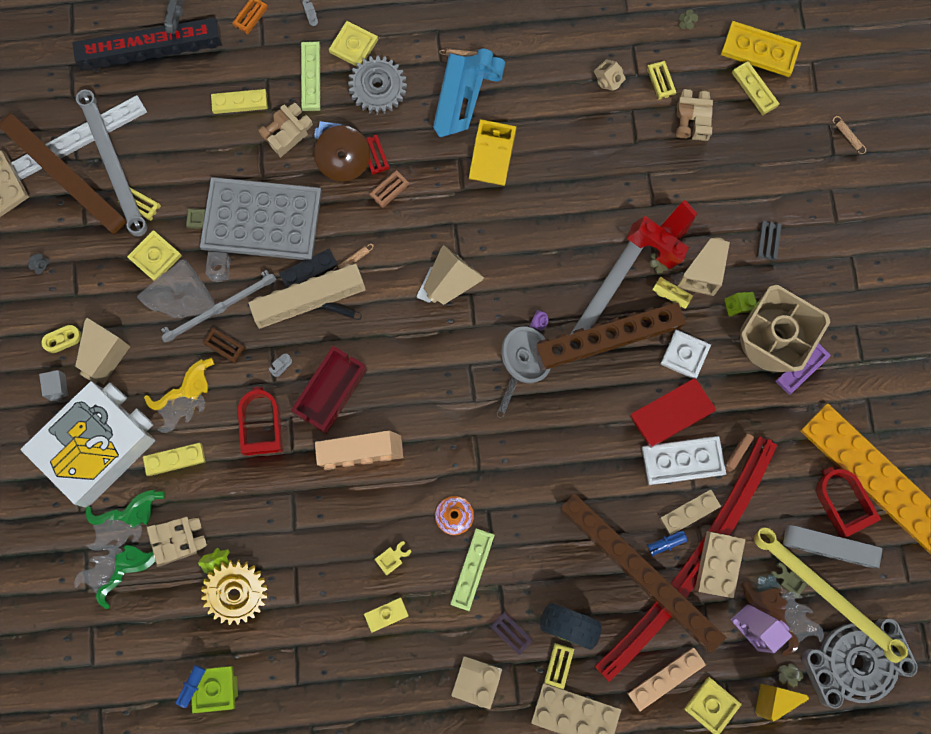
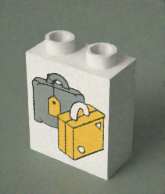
(90, 443)

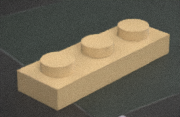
(690, 512)

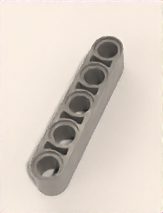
(832, 546)

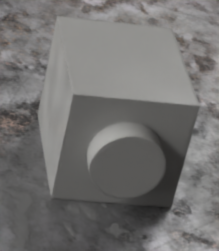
(53, 385)

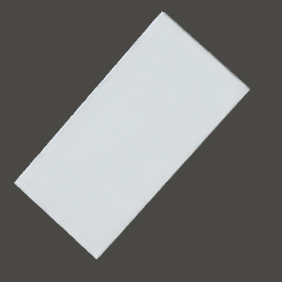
(683, 460)

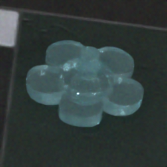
(767, 584)

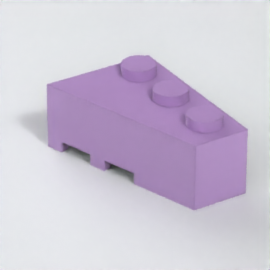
(761, 629)

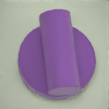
(539, 321)

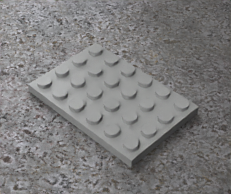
(261, 218)

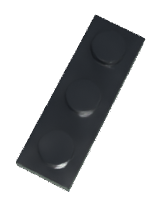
(309, 268)

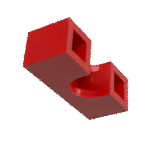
(648, 233)

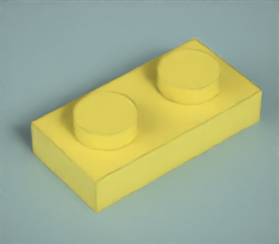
(672, 292)

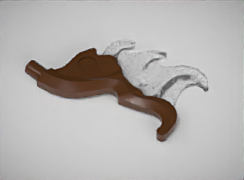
(787, 610)

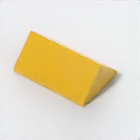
(777, 702)

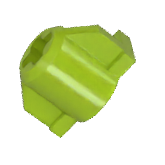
(214, 559)

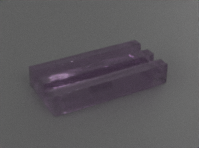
(499, 621)

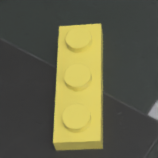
(755, 88)
(239, 101)
(174, 459)

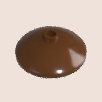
(351, 143)

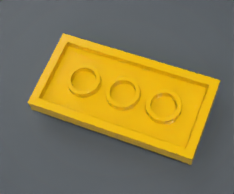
(761, 48)

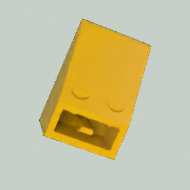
(492, 152)

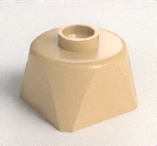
(791, 317)

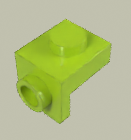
(740, 303)

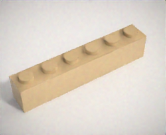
(306, 295)

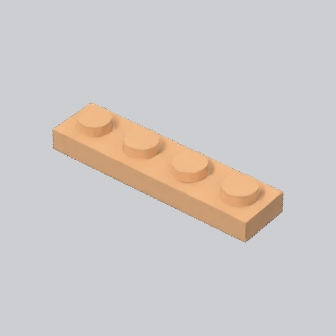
(666, 679)

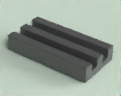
(771, 226)

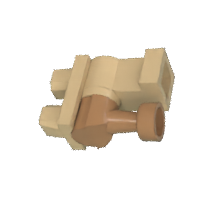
(699, 111)
(291, 129)

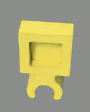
(390, 559)

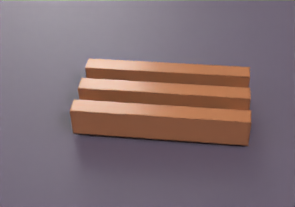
(398, 190)
(738, 452)

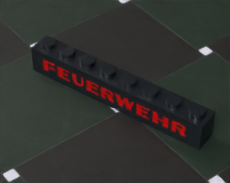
(146, 44)

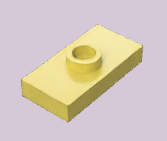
(386, 615)

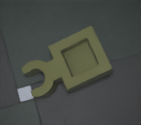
(789, 579)

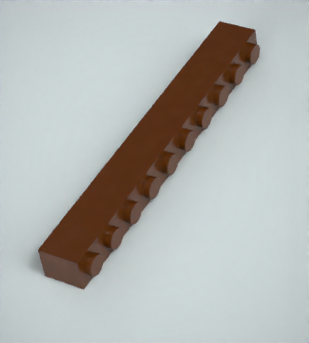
(643, 574)

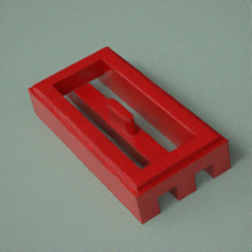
(370, 141)

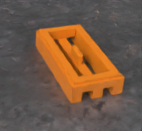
(256, 13)

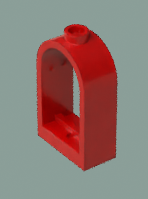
(259, 447)
(857, 524)

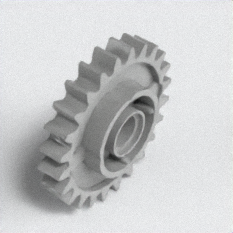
(370, 96)

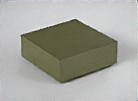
(195, 218)

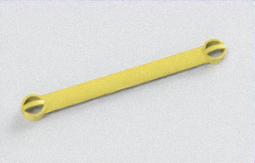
(831, 595)

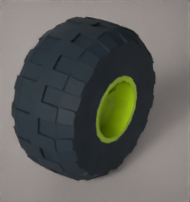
(570, 626)

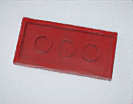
(672, 412)

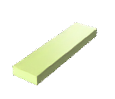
(310, 76)
(472, 570)

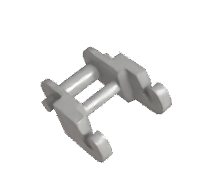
(310, 12)
(280, 365)

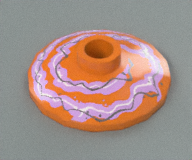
(447, 523)

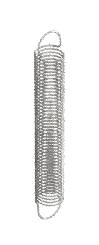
(509, 396)

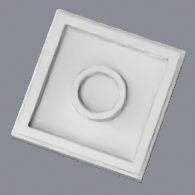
(685, 354)

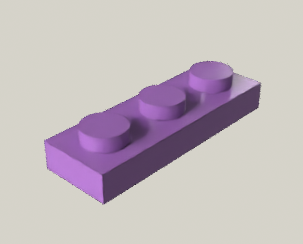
(792, 380)

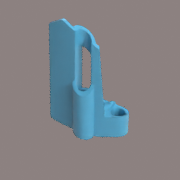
(461, 80)

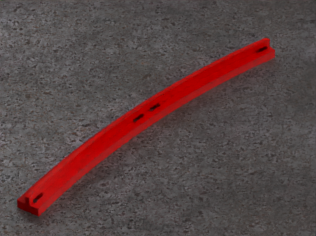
(724, 524)

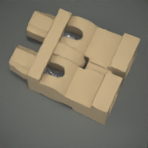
(179, 537)

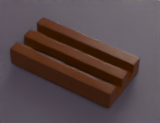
(236, 353)

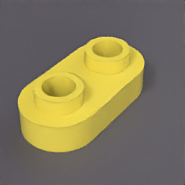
(62, 339)

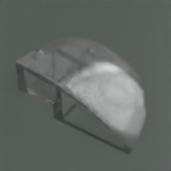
(178, 293)

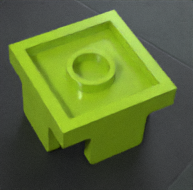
(216, 690)

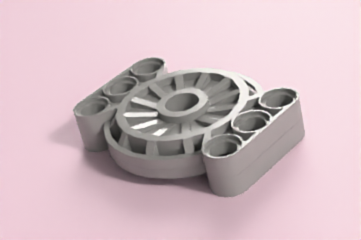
(843, 680)

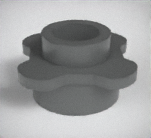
(38, 263)

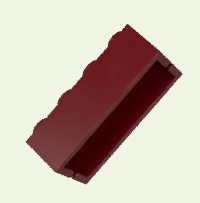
(329, 389)

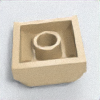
(477, 682)

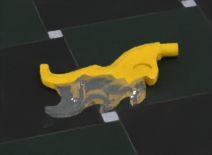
(184, 400)

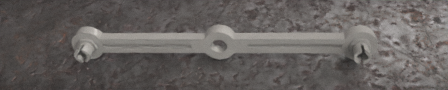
(218, 308)

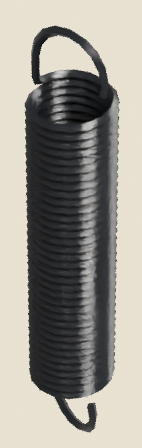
(340, 309)

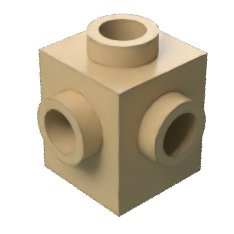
(609, 75)

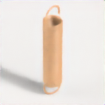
(459, 52)
(849, 134)
(355, 257)

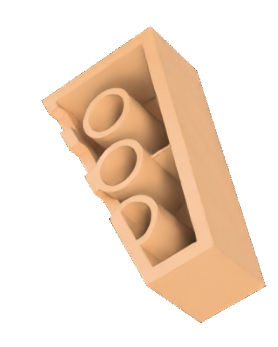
(359, 449)

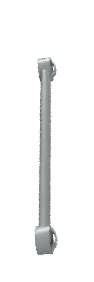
(111, 162)
(607, 289)

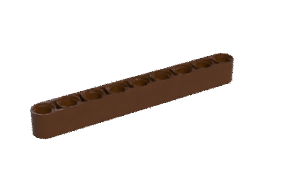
(62, 173)

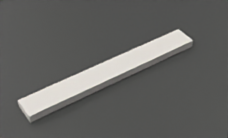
(82, 135)

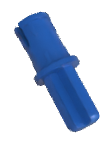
(667, 543)
(190, 686)

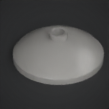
(521, 343)

